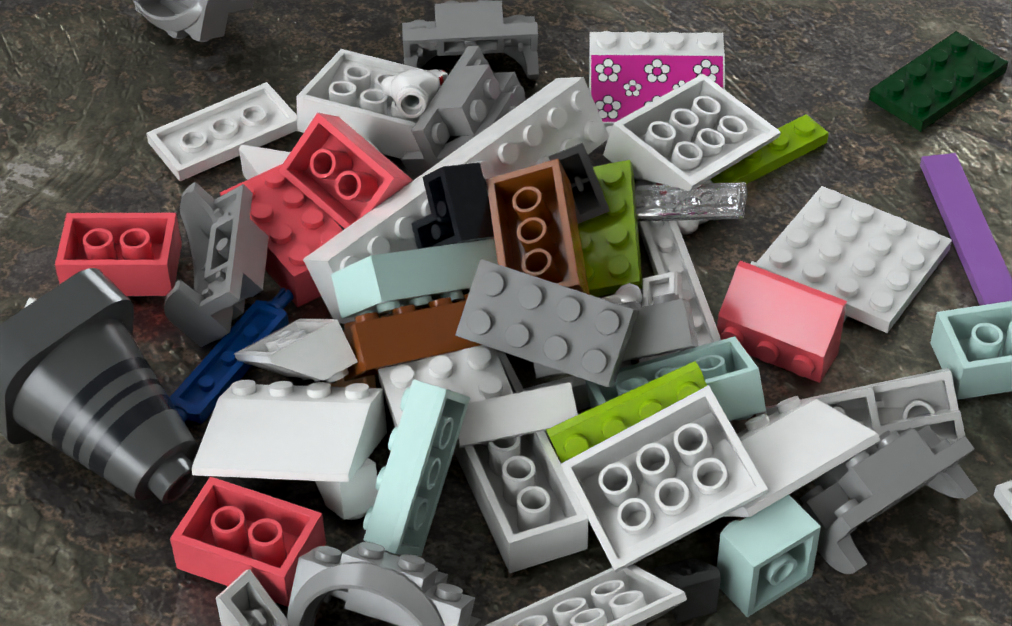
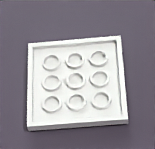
(857, 256)

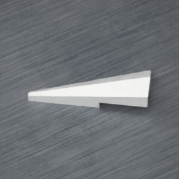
(901, 404)

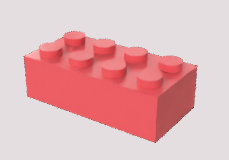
(294, 230)

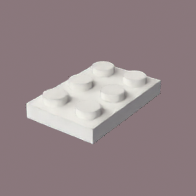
(468, 371)

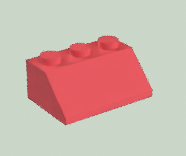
(782, 321)

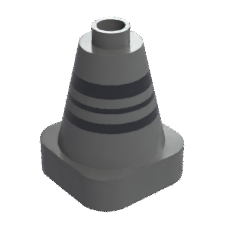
(89, 390)

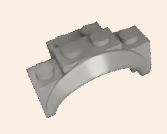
(196, 18)
(472, 24)
(462, 107)
(226, 259)
(877, 482)
(379, 586)

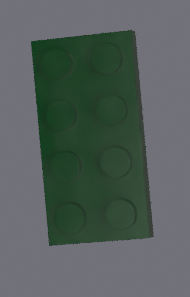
(938, 81)

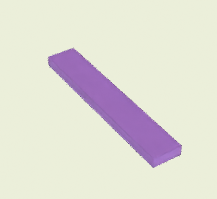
(967, 228)

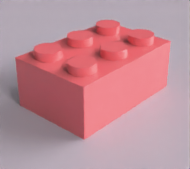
(341, 170)
(130, 248)
(245, 530)

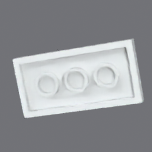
(219, 130)

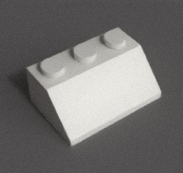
(303, 350)

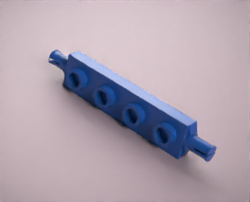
(219, 369)

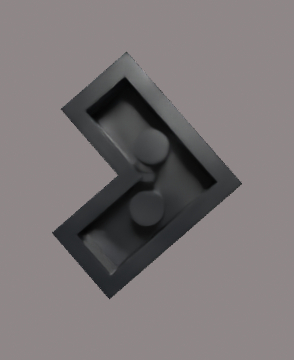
(457, 207)

